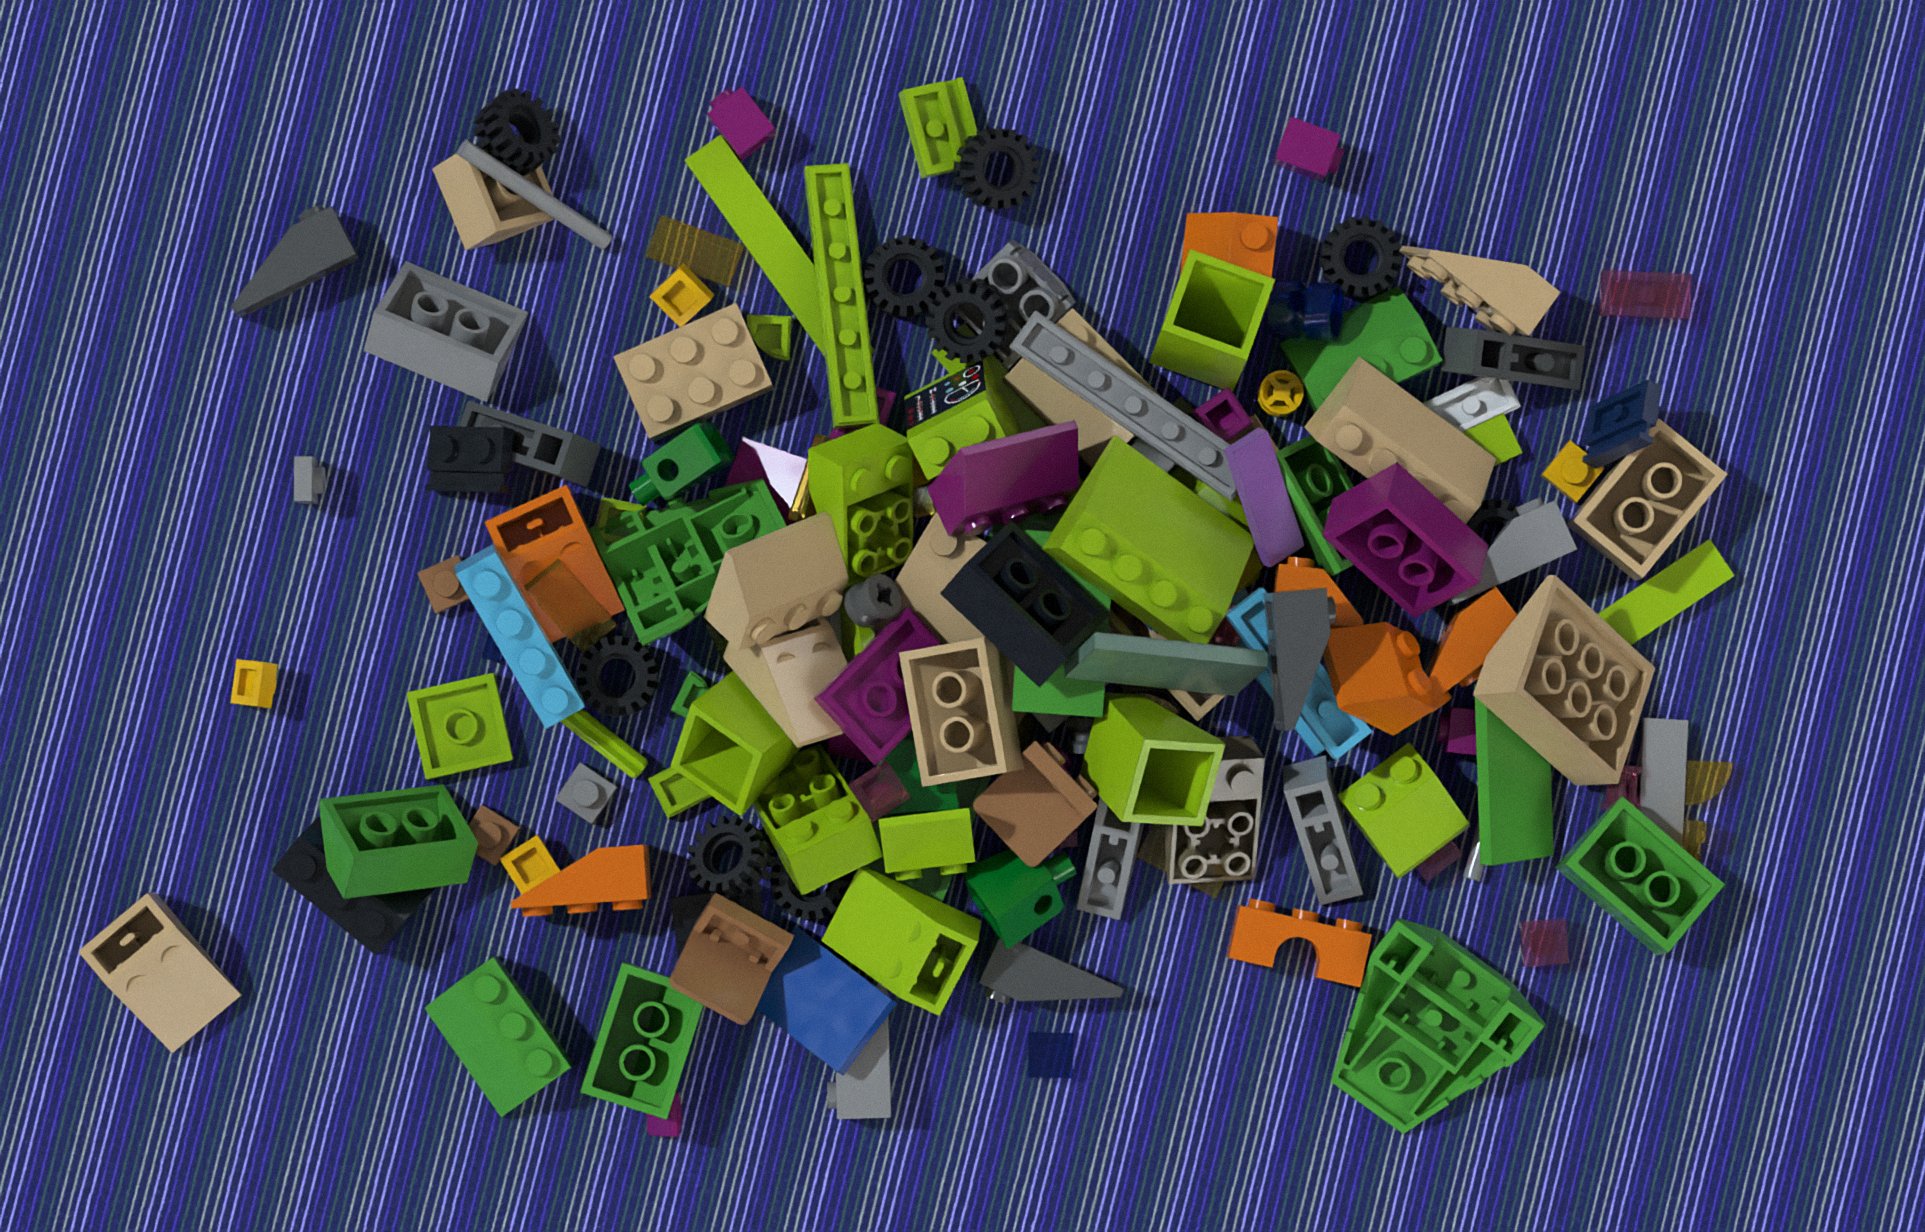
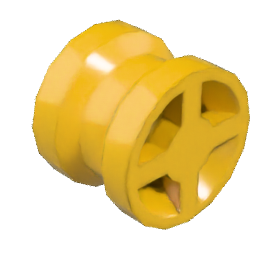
(1285, 388)

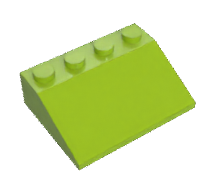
(1152, 545)

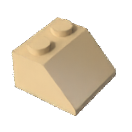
(483, 206)

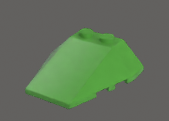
(674, 556)
(1428, 1026)

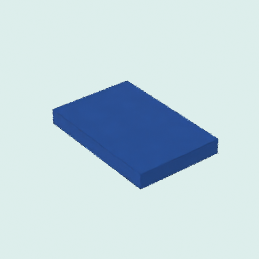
(823, 1002)

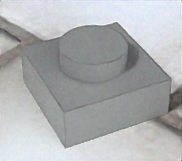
(308, 480)
(586, 793)

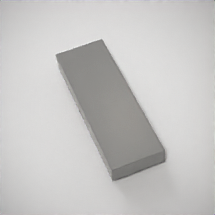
(1664, 773)

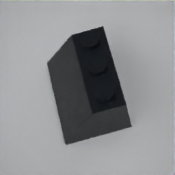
(1024, 603)
(369, 919)

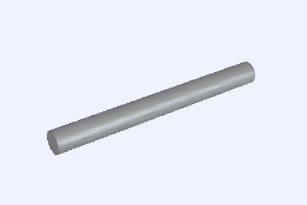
(534, 194)

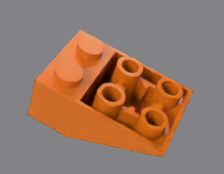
(539, 535)
(1467, 642)
(603, 875)

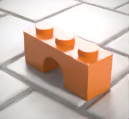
(1338, 948)

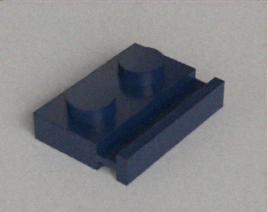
(1622, 423)

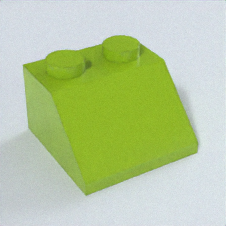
(1403, 810)
(927, 841)

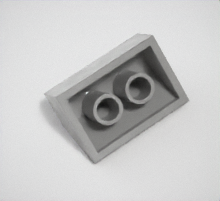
(445, 331)

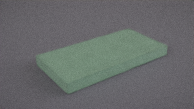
(1165, 664)

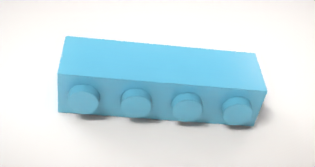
(519, 636)

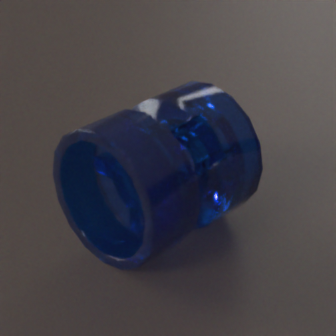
(1310, 310)

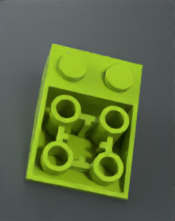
(868, 493)
(816, 821)
(903, 938)

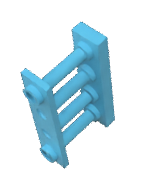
(1320, 721)

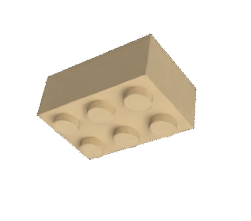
(693, 372)
(1647, 501)

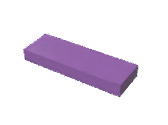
(1264, 497)

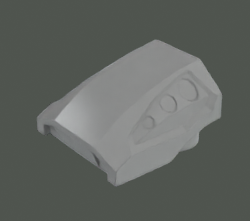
(1026, 286)

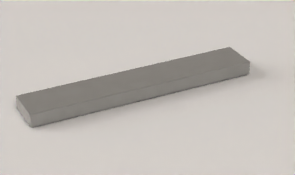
(1126, 402)

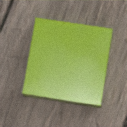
(460, 726)

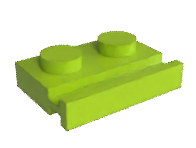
(938, 124)

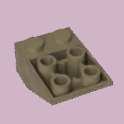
(1229, 822)

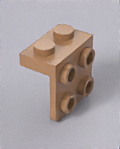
(1036, 805)
(729, 959)

